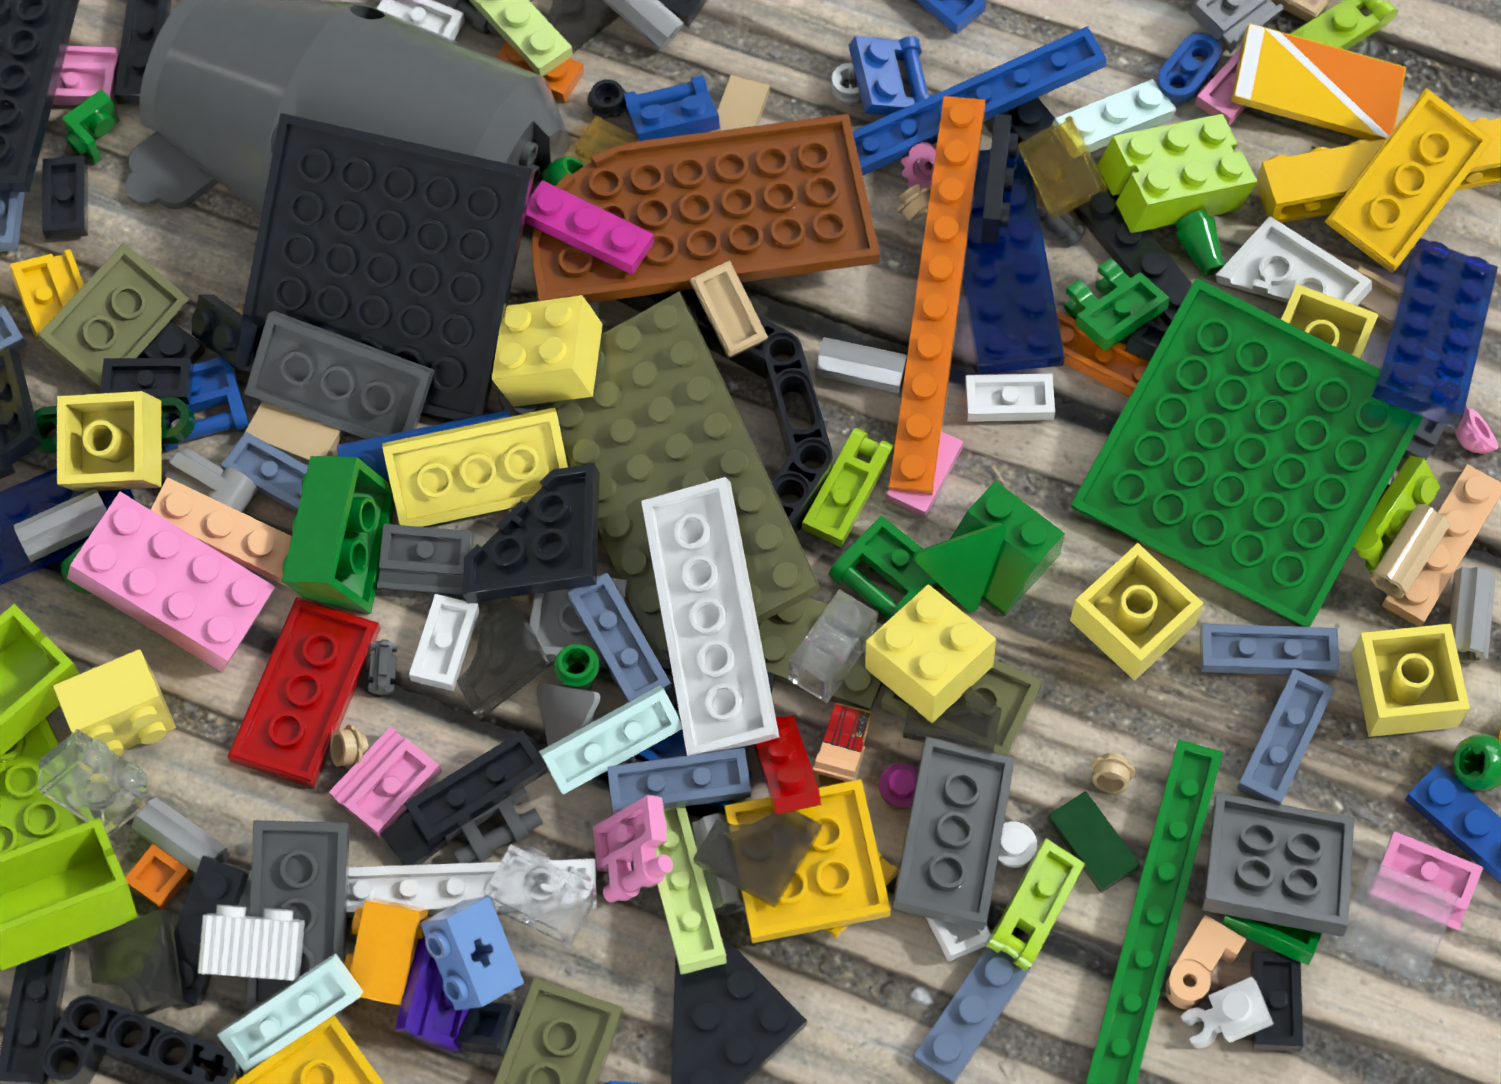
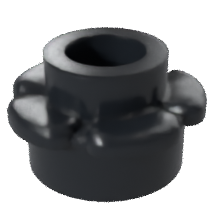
(606, 90)

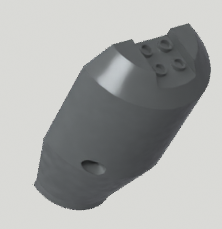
(237, 64)

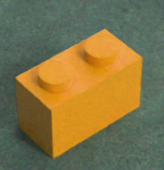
(384, 948)

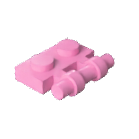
(631, 837)

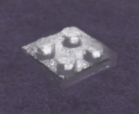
(1397, 921)

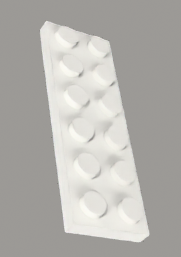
(709, 618)

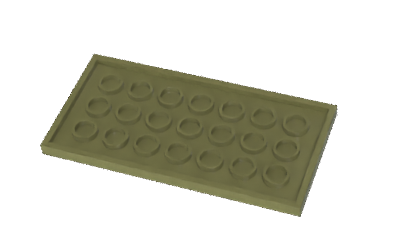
(668, 425)

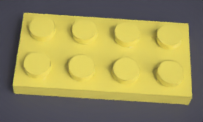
(473, 467)

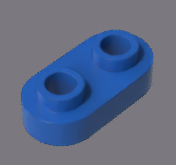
(1186, 70)

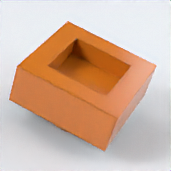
(157, 877)

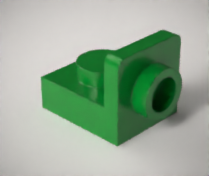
(87, 122)

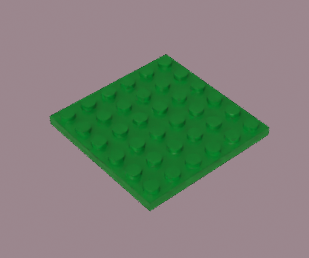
(1249, 454)

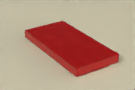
(304, 692)

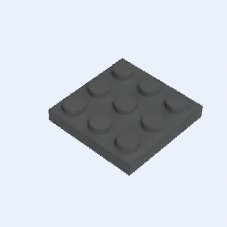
(1279, 864)

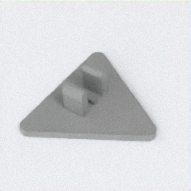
(565, 709)

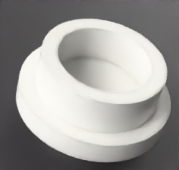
(1017, 845)

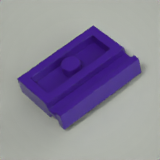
(426, 1008)

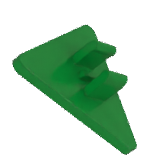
(964, 563)

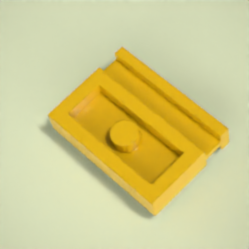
(46, 286)

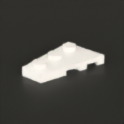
(1280, 258)

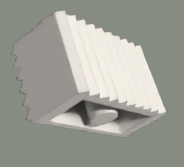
(251, 944)

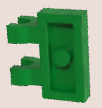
(1121, 311)

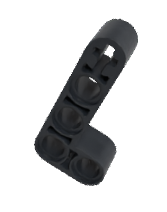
(148, 1055)

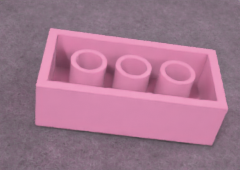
(170, 581)

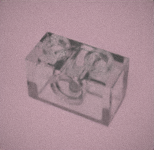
(832, 646)
(93, 781)
(556, 916)

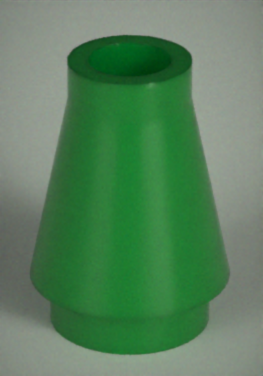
(1200, 239)
(577, 666)

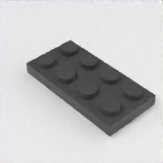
(336, 379)
(953, 834)
(304, 871)

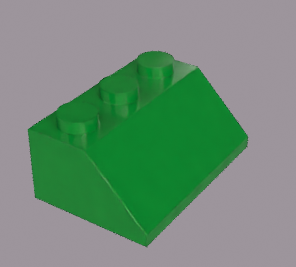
(339, 533)

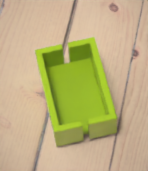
(1176, 172)
(27, 676)
(60, 893)

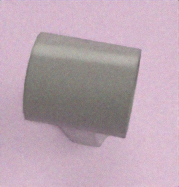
(205, 477)

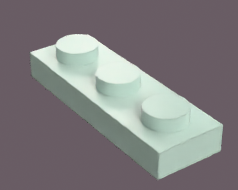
(1121, 113)
(611, 739)
(290, 1013)

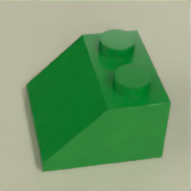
(1026, 550)

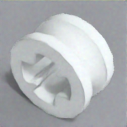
(844, 95)

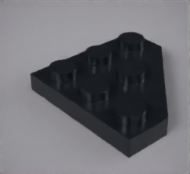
(541, 543)
(728, 1022)

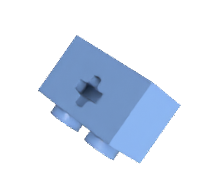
(471, 953)

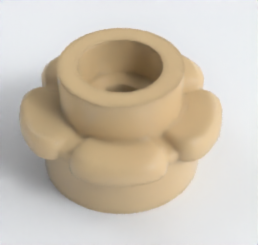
(914, 202)
(348, 746)
(1112, 773)

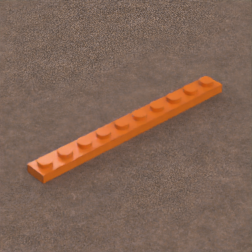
(937, 296)

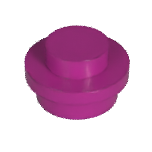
(898, 785)

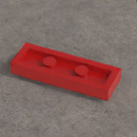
(788, 769)

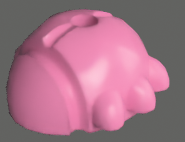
(917, 165)
(1475, 433)

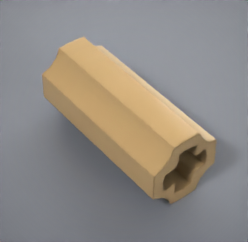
(1409, 551)

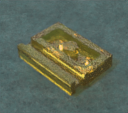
(1062, 167)

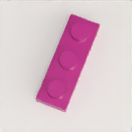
(588, 227)

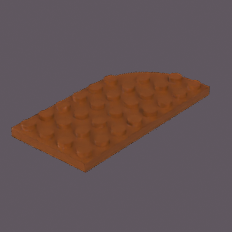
(753, 195)

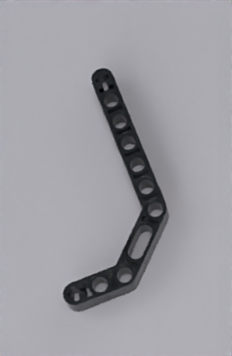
(780, 378)

